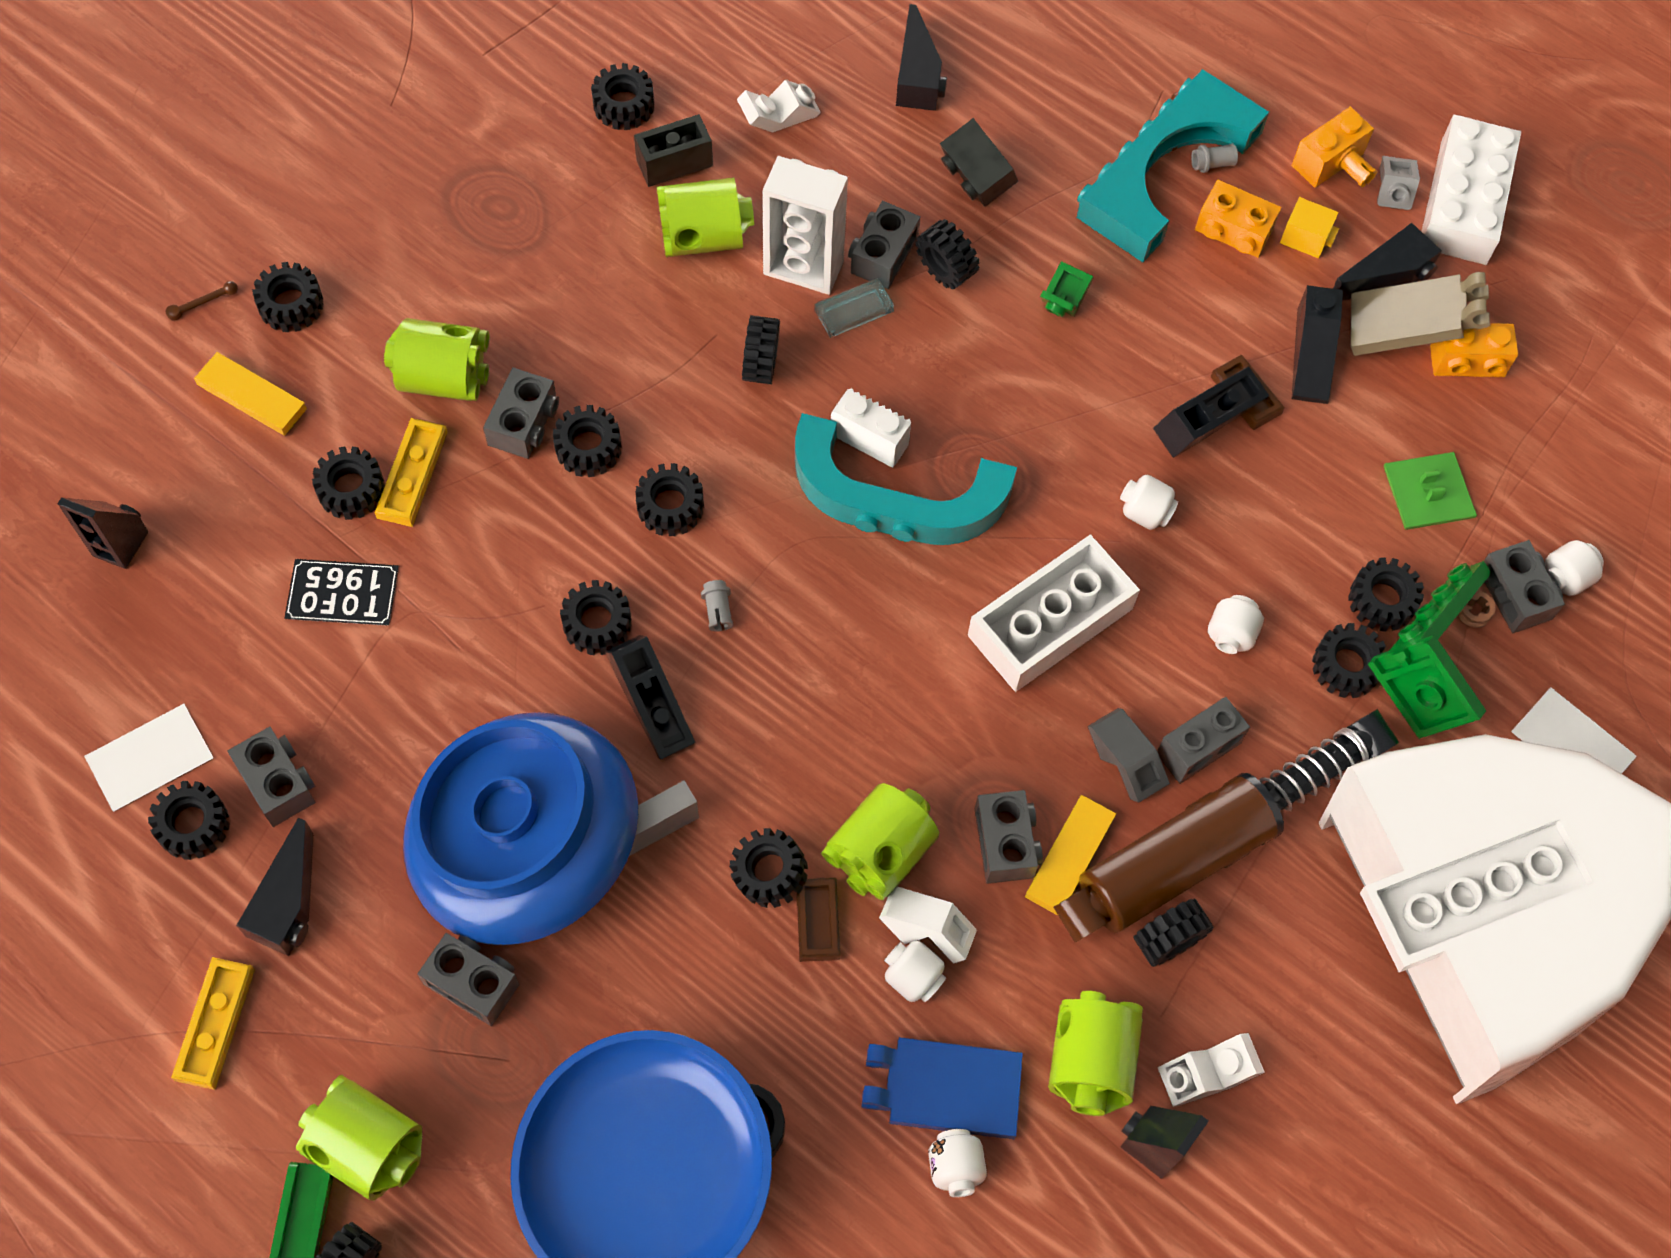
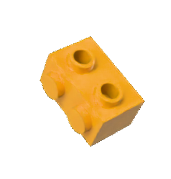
(1237, 218)
(1478, 354)

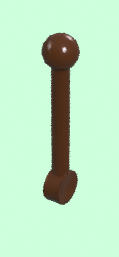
(175, 312)

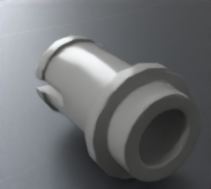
(1214, 157)
(717, 604)

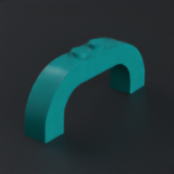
(892, 511)

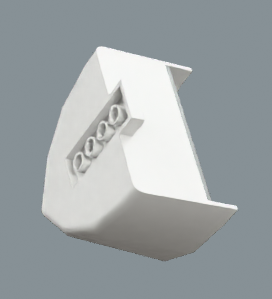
(1507, 889)

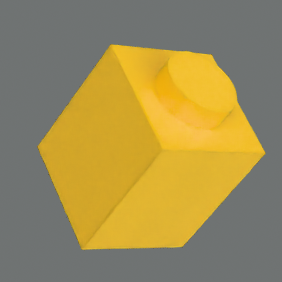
(1310, 228)

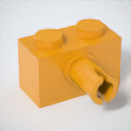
(1334, 148)

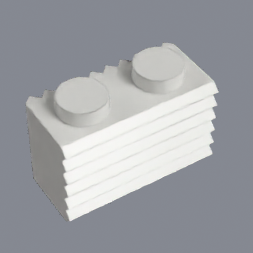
(871, 427)

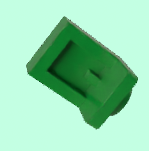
(1066, 290)

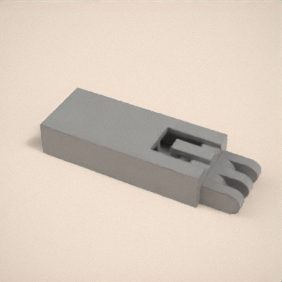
(664, 815)

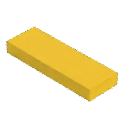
(250, 393)
(411, 472)
(1070, 854)
(213, 1023)

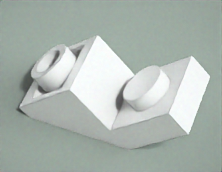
(782, 109)
(920, 916)
(1210, 1070)

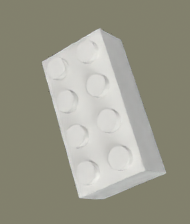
(1471, 188)
(804, 224)
(1052, 612)

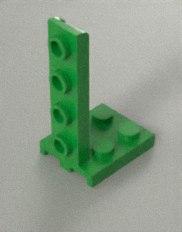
(1418, 668)
(302, 1212)

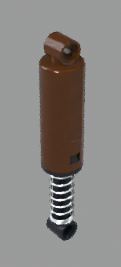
(1212, 833)

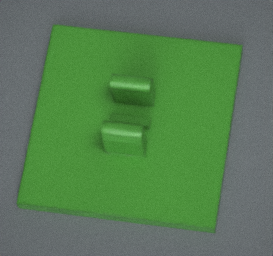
(1429, 490)

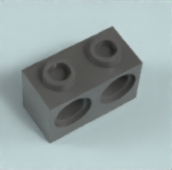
(889, 246)
(513, 411)
(1513, 589)
(1202, 740)
(270, 777)
(999, 836)
(463, 985)

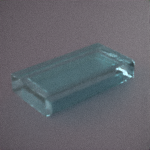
(854, 307)

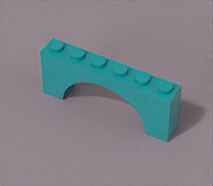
(1200, 113)

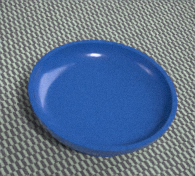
(520, 828)
(642, 1153)

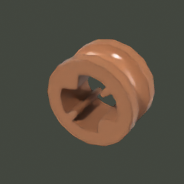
(1482, 619)

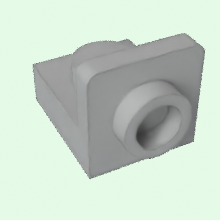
(1398, 182)

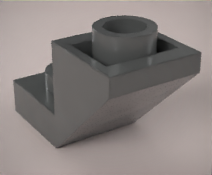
(1125, 746)

